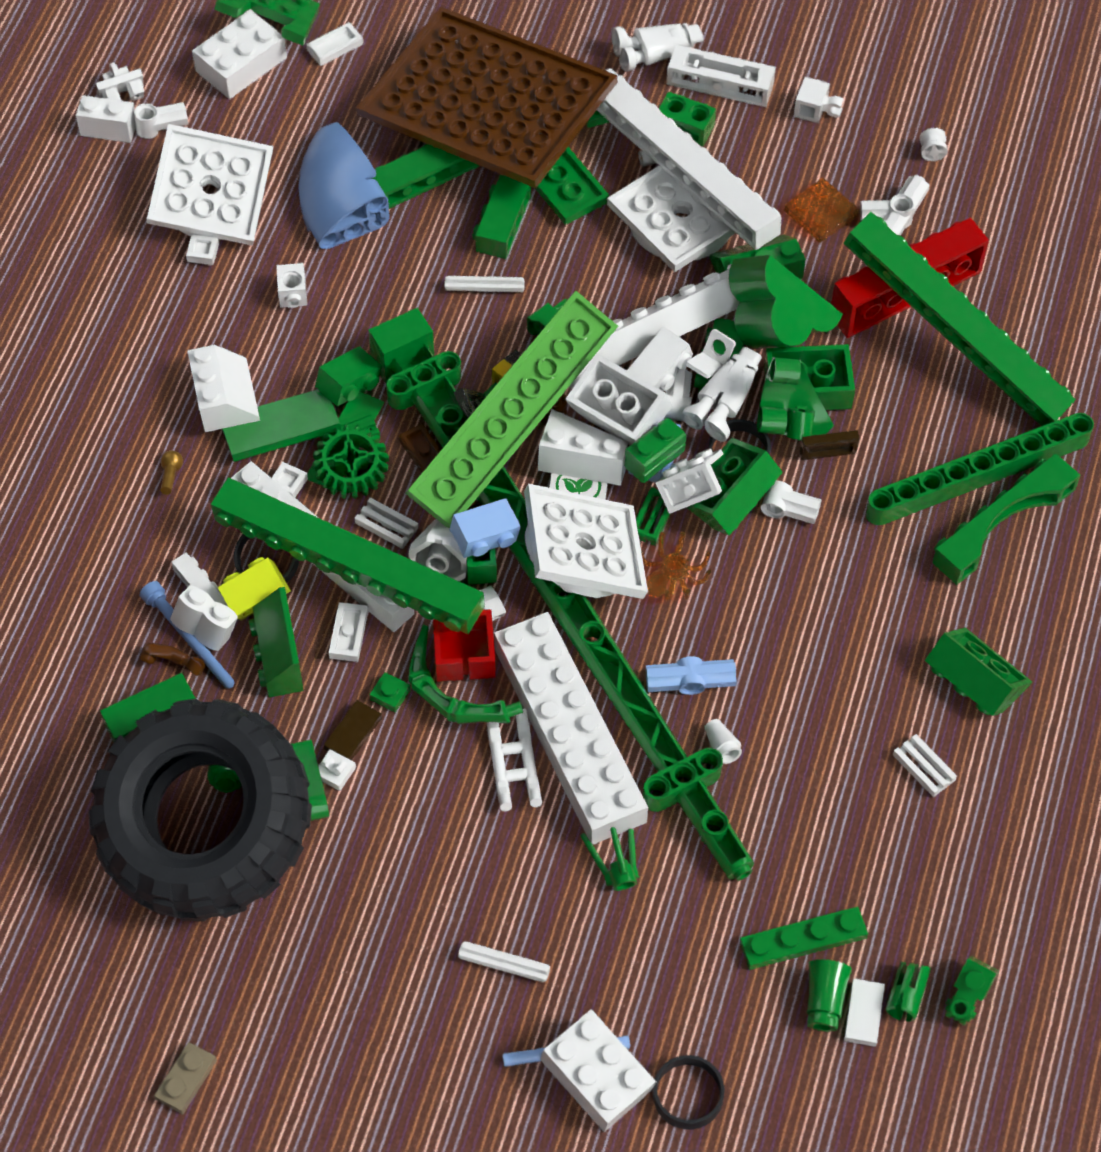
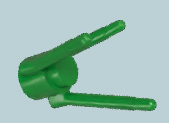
(622, 874)

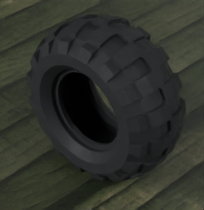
(255, 852)

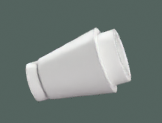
(723, 741)

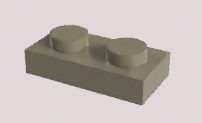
(185, 1078)

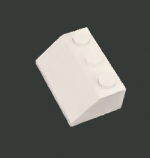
(222, 388)

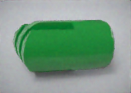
(907, 991)

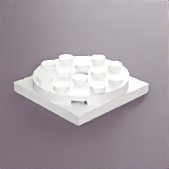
(203, 158)
(651, 210)
(584, 543)

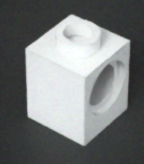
(291, 285)

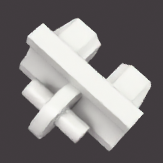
(120, 81)

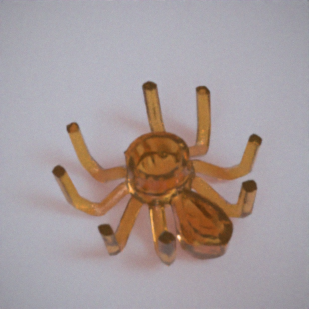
(673, 568)

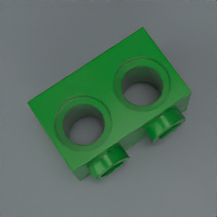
(689, 116)

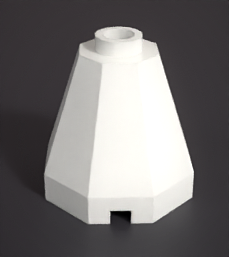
(439, 551)

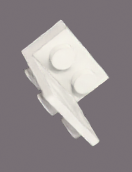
(689, 481)

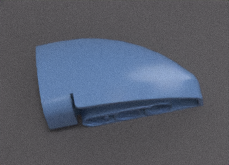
(338, 189)

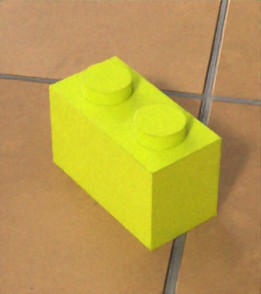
(251, 586)

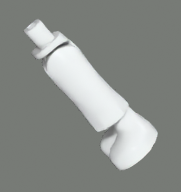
(652, 43)
(724, 395)

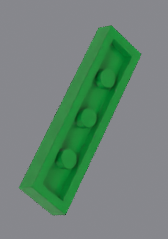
(803, 938)

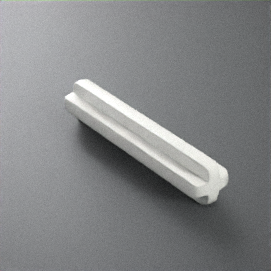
(485, 284)
(504, 961)

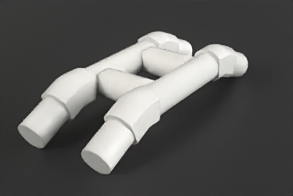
(504, 776)

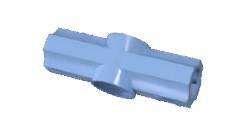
(691, 675)

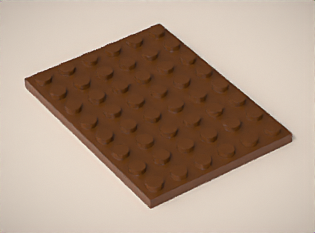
(487, 96)

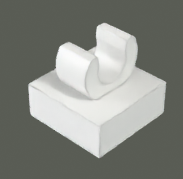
(336, 769)

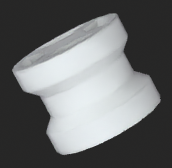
(933, 144)

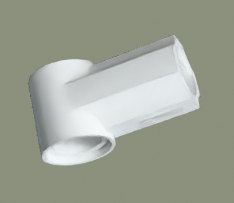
(152, 119)
(679, 395)
(783, 501)

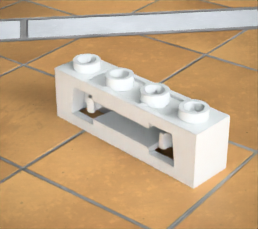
(720, 75)

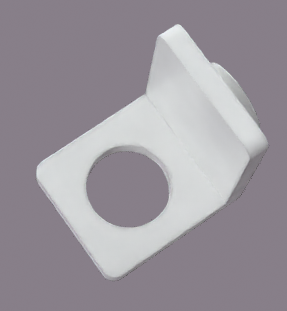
(709, 361)

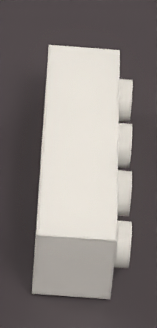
(190, 574)

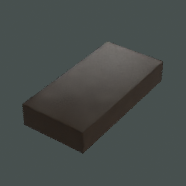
(829, 445)
(353, 730)

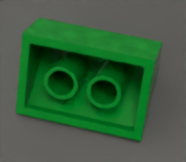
(782, 248)
(744, 477)
(276, 645)
(977, 671)

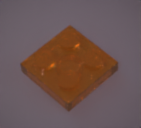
(821, 210)

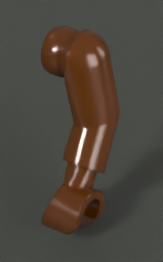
(154, 650)

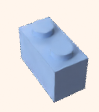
(485, 528)

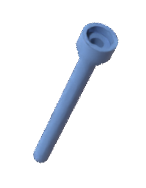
(154, 595)

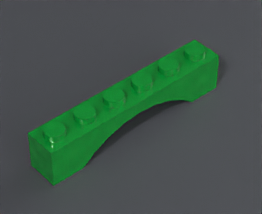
(1044, 486)

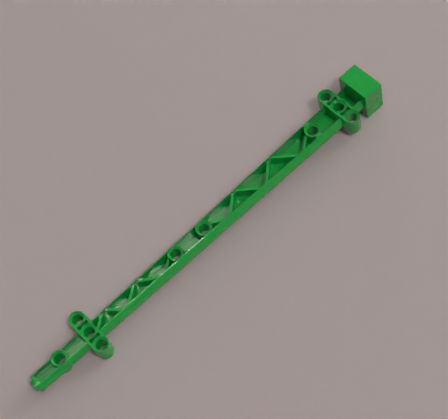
(407, 356)

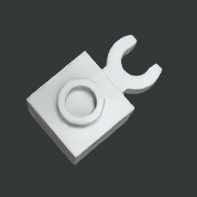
(814, 100)

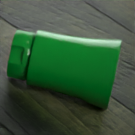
(826, 993)

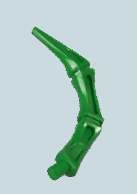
(450, 707)

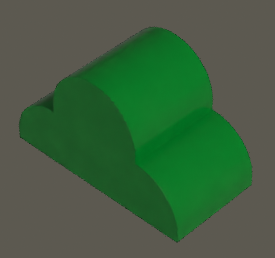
(776, 304)

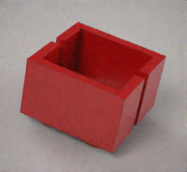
(465, 653)

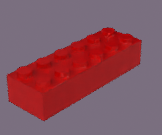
(868, 300)

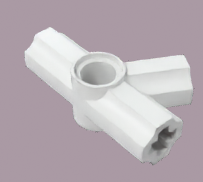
(900, 209)

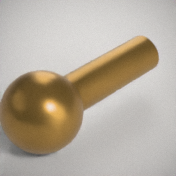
(171, 462)

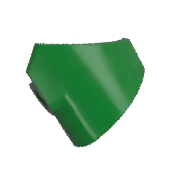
(791, 403)

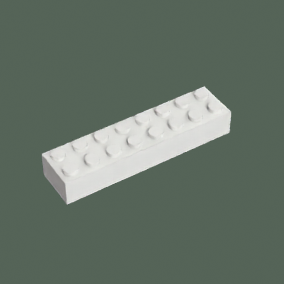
(570, 728)

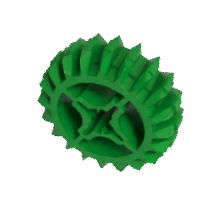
(339, 462)

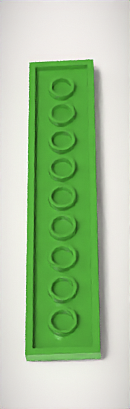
(512, 410)

